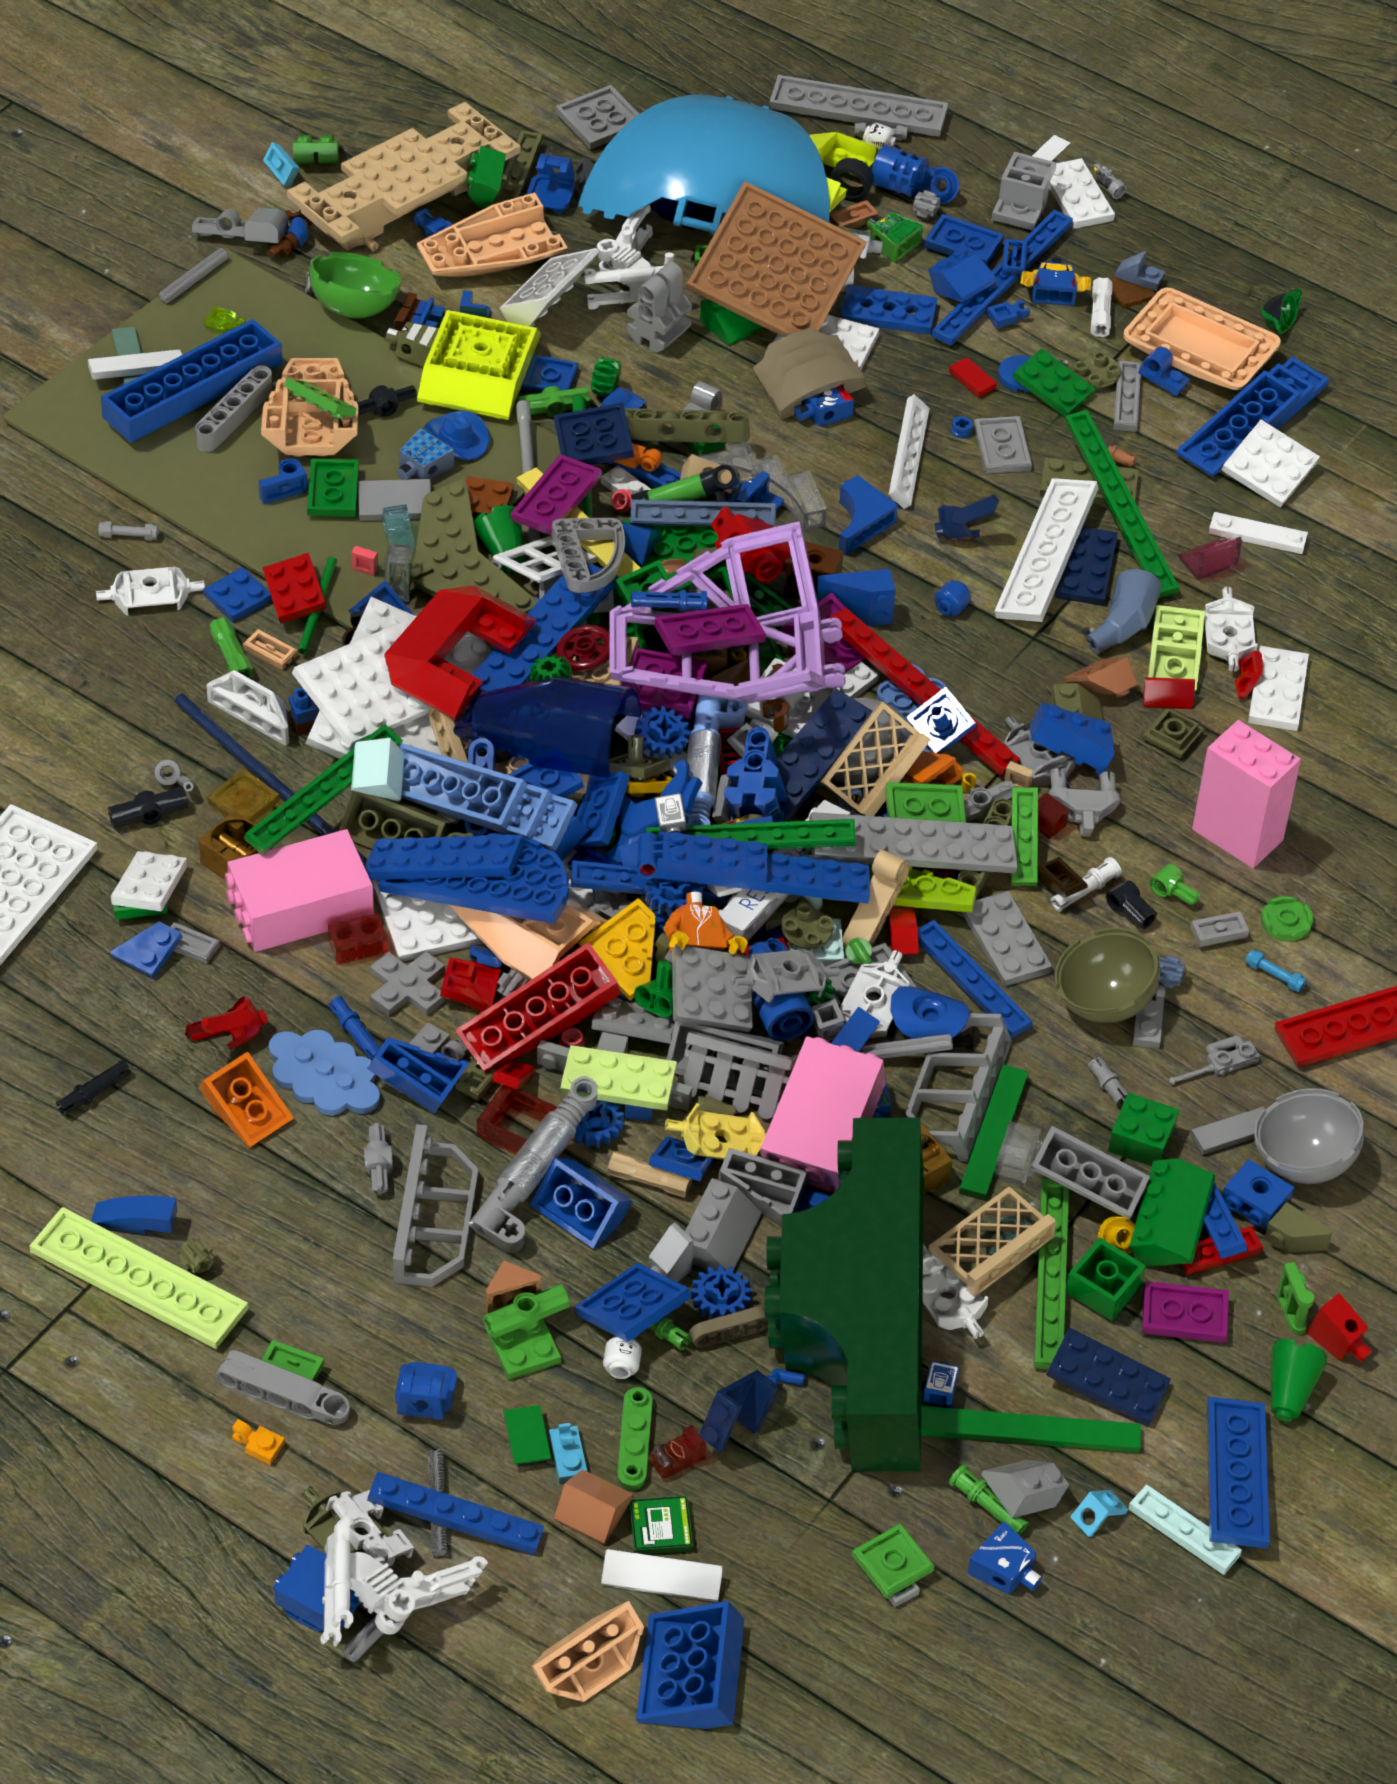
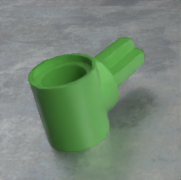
(1170, 882)

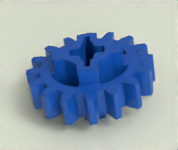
(662, 732)
(669, 894)
(596, 1124)
(733, 1287)

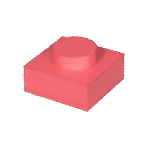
(364, 560)

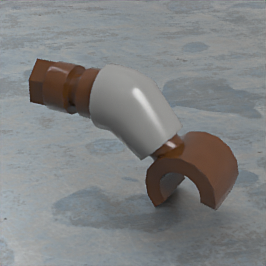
(781, 707)

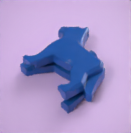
(638, 815)

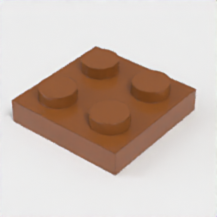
(487, 494)

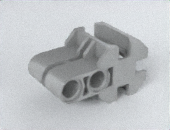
(660, 309)

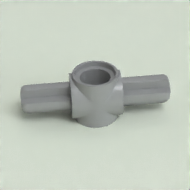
(378, 1159)

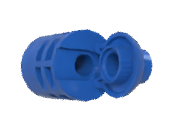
(910, 174)
(787, 1014)

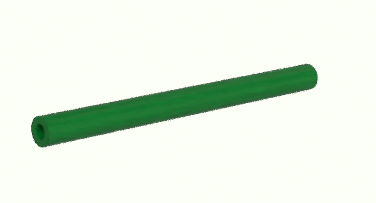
(313, 618)

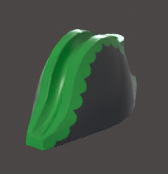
(1282, 310)

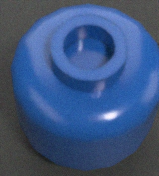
(952, 598)

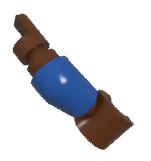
(295, 236)

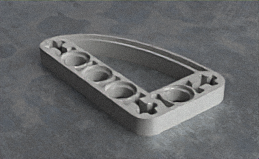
(572, 556)

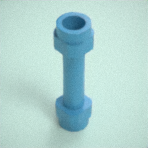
(1295, 981)

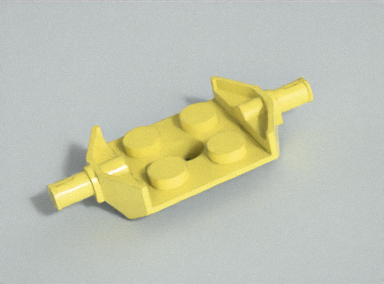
(703, 1126)

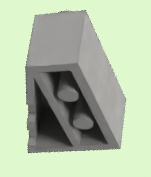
(767, 1183)

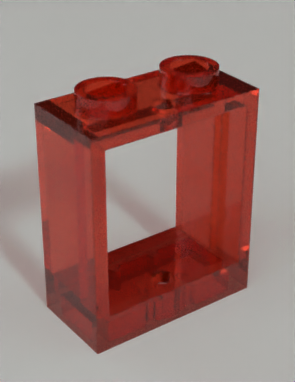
(498, 1107)

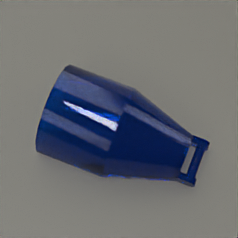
(552, 722)

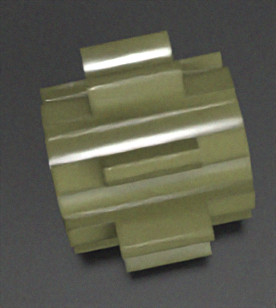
(196, 1256)

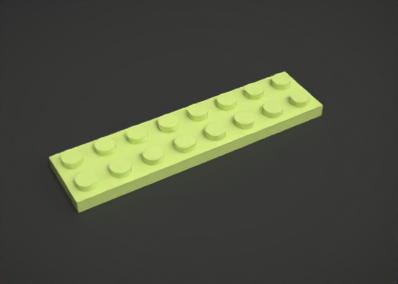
(139, 1277)

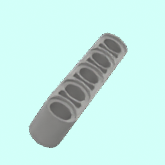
(233, 408)

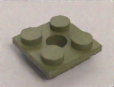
(1174, 742)

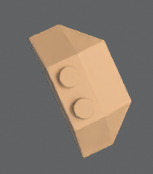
(591, 1655)

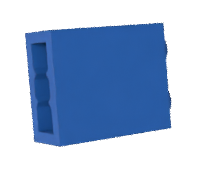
(303, 1587)

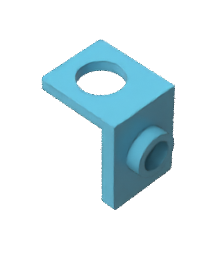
(1104, 1504)

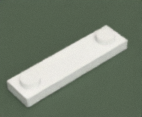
(1258, 532)

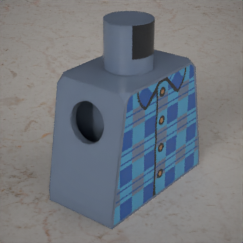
(424, 457)

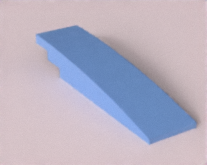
(485, 797)

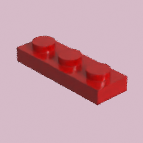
(1207, 1256)

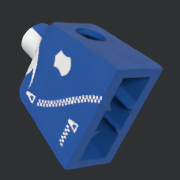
(1005, 1561)

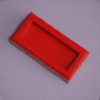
(972, 377)
(514, 1074)

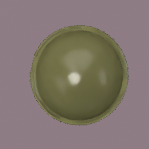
(1108, 975)

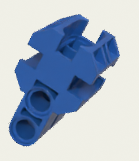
(756, 779)

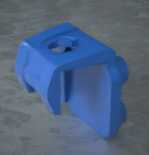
(553, 188)
(425, 1390)

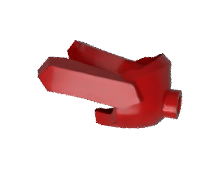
(241, 1021)

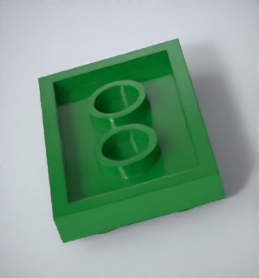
(1053, 383)
(333, 487)

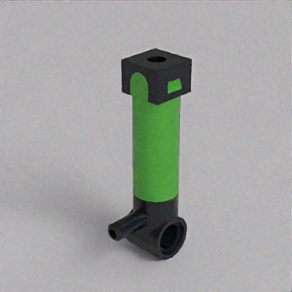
(693, 487)

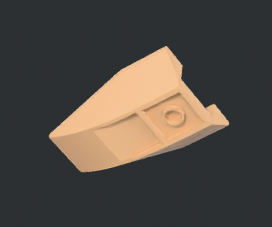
(493, 240)
(531, 944)

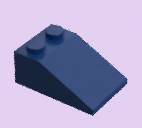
(864, 593)

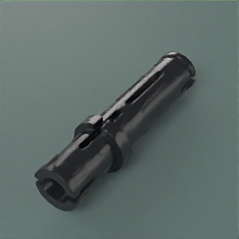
(84, 1093)

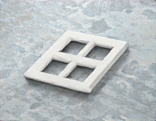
(531, 549)

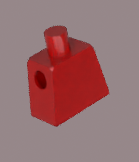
(1340, 1330)

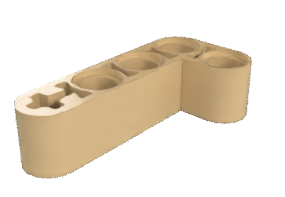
(885, 886)

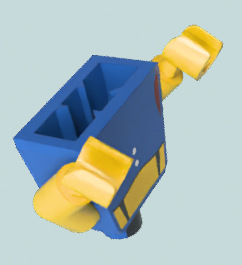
(1055, 283)

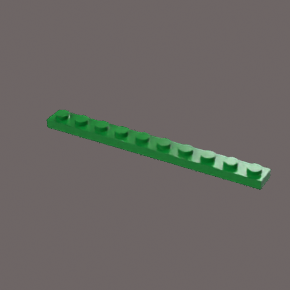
(1120, 500)

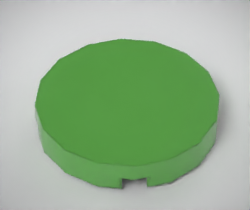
(1286, 918)

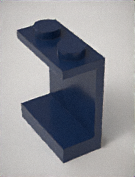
(741, 1401)

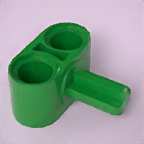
(657, 994)

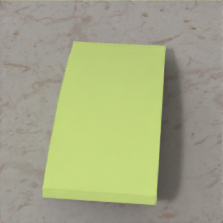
(1176, 643)

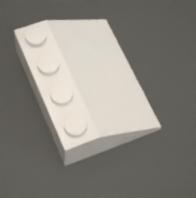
(546, 287)

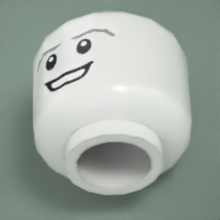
(622, 1357)

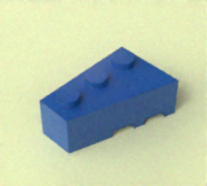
(1074, 734)
(416, 1072)

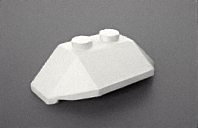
(250, 704)

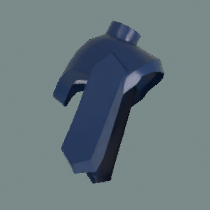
(954, 519)

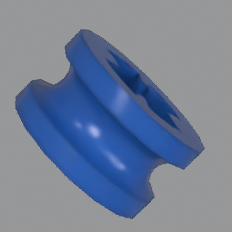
(960, 432)

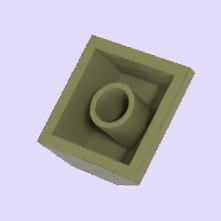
(1076, 699)

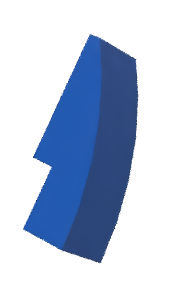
(136, 1214)

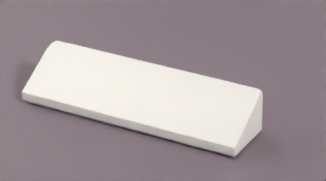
(662, 1575)

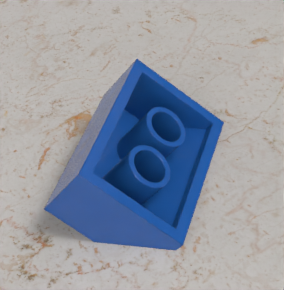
(580, 1201)

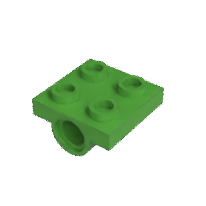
(325, 146)

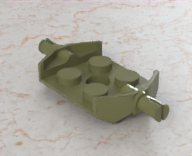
(322, 1522)

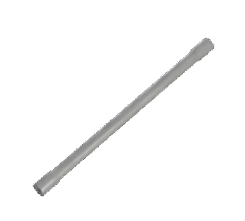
(524, 420)

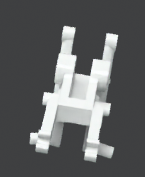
(623, 262)
(380, 1587)

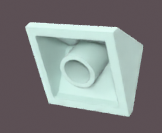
(378, 768)

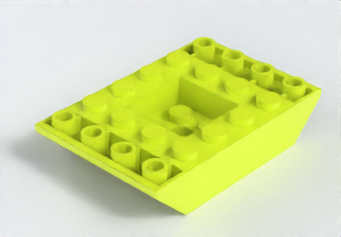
(477, 364)

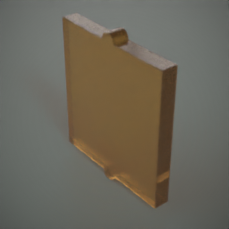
(1130, 293)

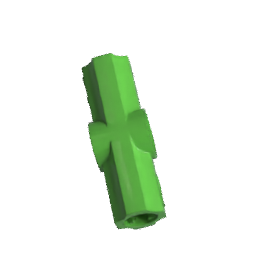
(554, 400)
(526, 1311)

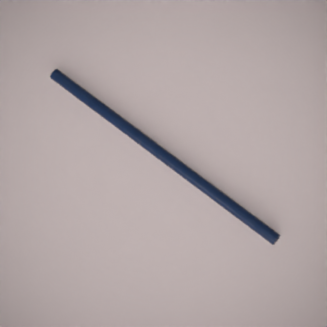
(249, 761)

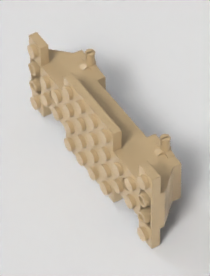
(399, 178)

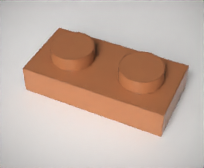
(854, 215)

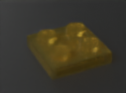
(244, 795)

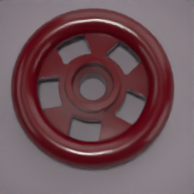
(585, 647)

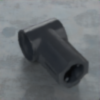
(1128, 900)

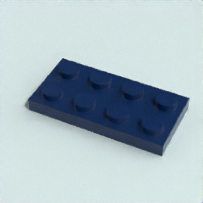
(1088, 567)
(1108, 1377)

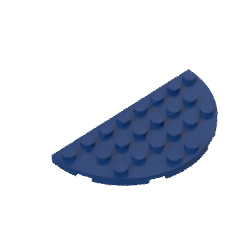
(532, 892)

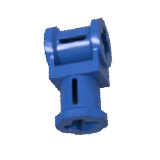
(429, 223)

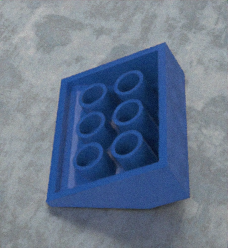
(691, 1667)

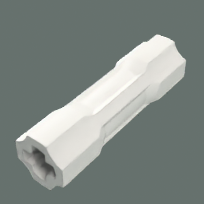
(1101, 307)

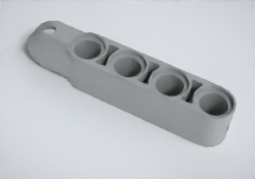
(282, 1389)

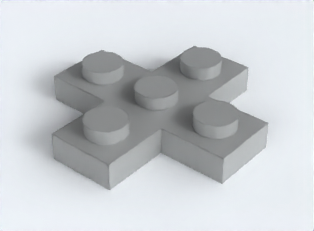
(407, 983)

